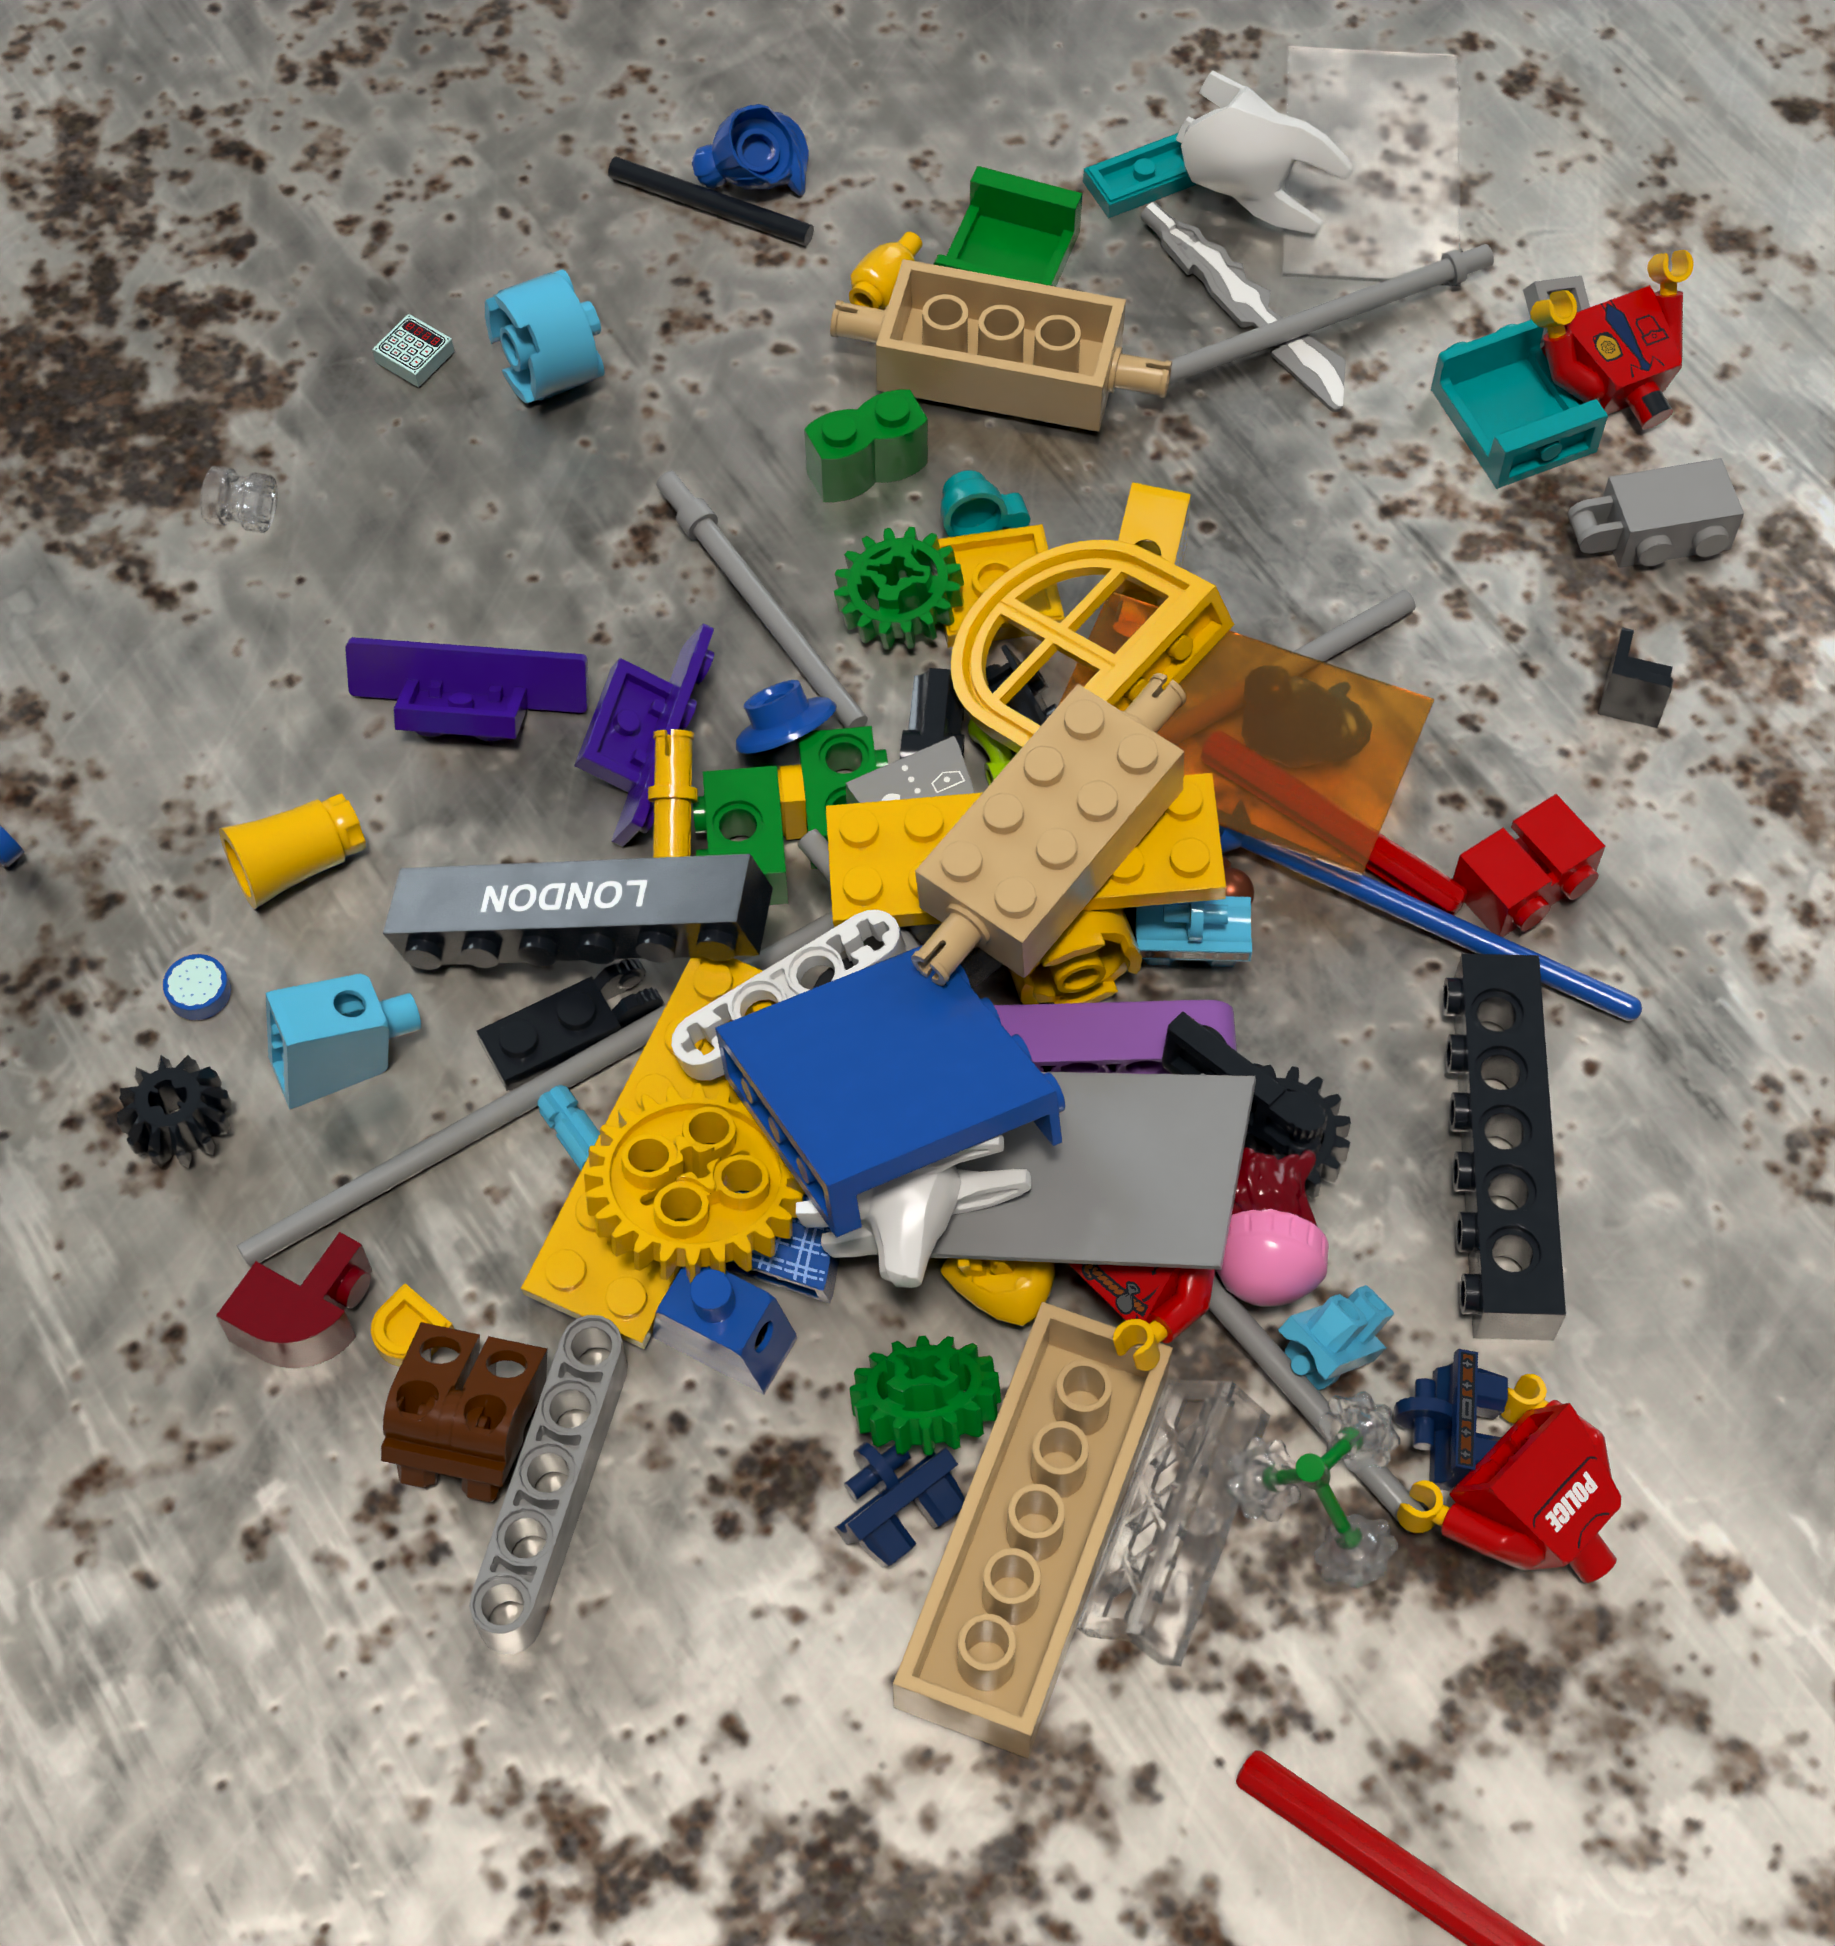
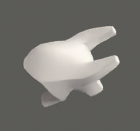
(1251, 150)
(912, 1211)

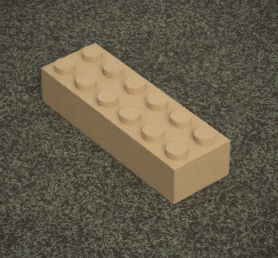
(1030, 1534)

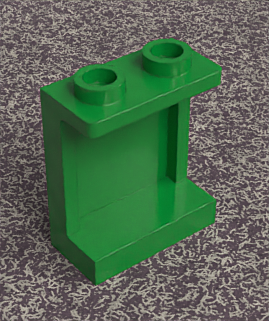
(1015, 228)

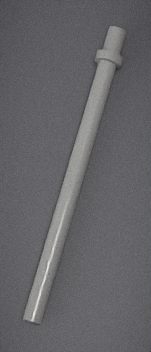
(1451, 269)

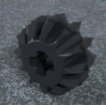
(148, 1109)

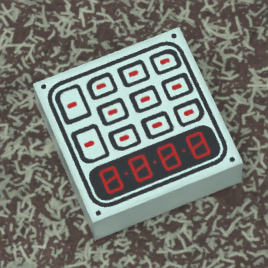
(413, 350)

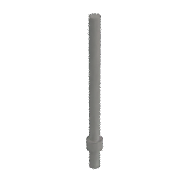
(701, 524)

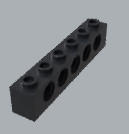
(1501, 1301)

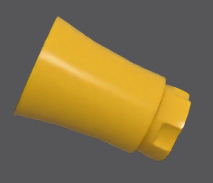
(291, 846)

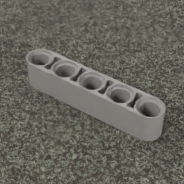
(554, 1513)

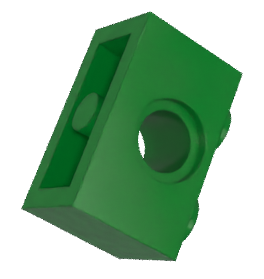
(748, 805)

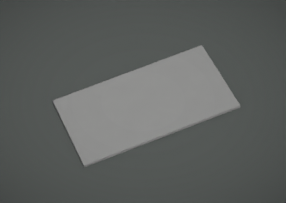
(1134, 1183)

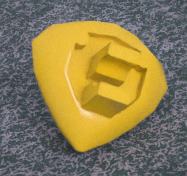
(1002, 1288)

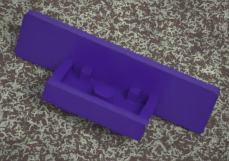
(465, 686)
(622, 729)

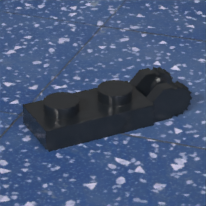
(566, 1023)
(1280, 1117)

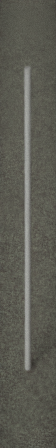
(636, 1034)

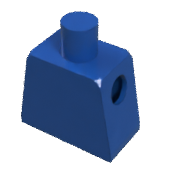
(718, 1325)

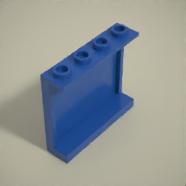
(882, 1080)

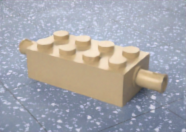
(1001, 345)
(1050, 830)

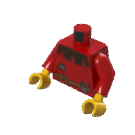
(1153, 1301)

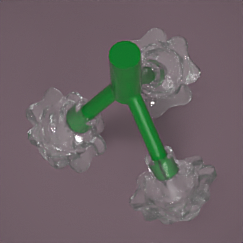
(1266, 1478)

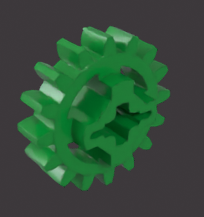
(900, 585)
(925, 1395)

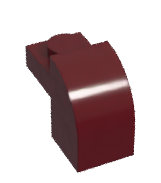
(294, 1322)

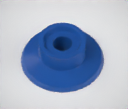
(781, 716)

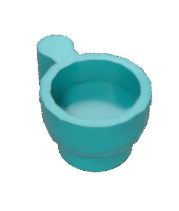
(976, 506)

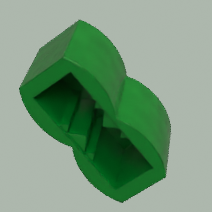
(866, 445)

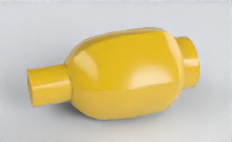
(877, 272)

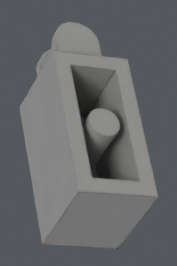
(1661, 514)

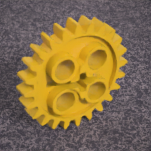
(689, 1183)

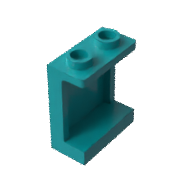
(1510, 408)

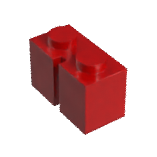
(1520, 879)

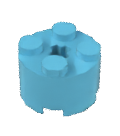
(545, 336)

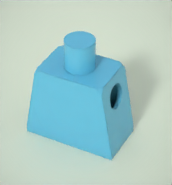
(332, 1035)

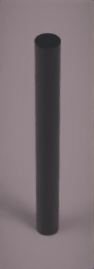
(711, 201)

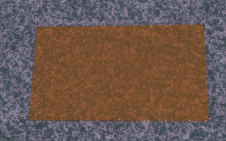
(1290, 741)

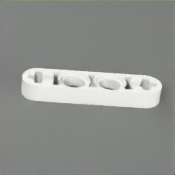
(783, 982)

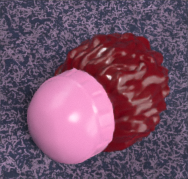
(1273, 1238)

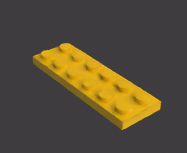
(884, 842)
(576, 1266)

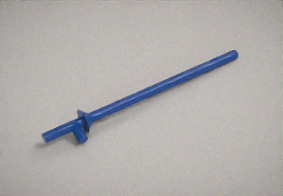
(1439, 923)

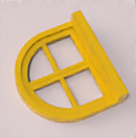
(1167, 643)

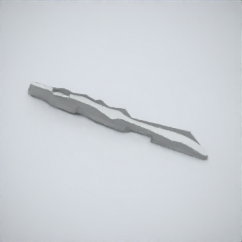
(1248, 304)

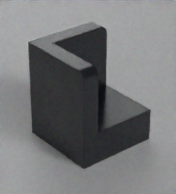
(1635, 687)

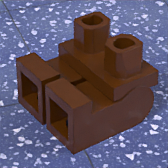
(459, 1413)

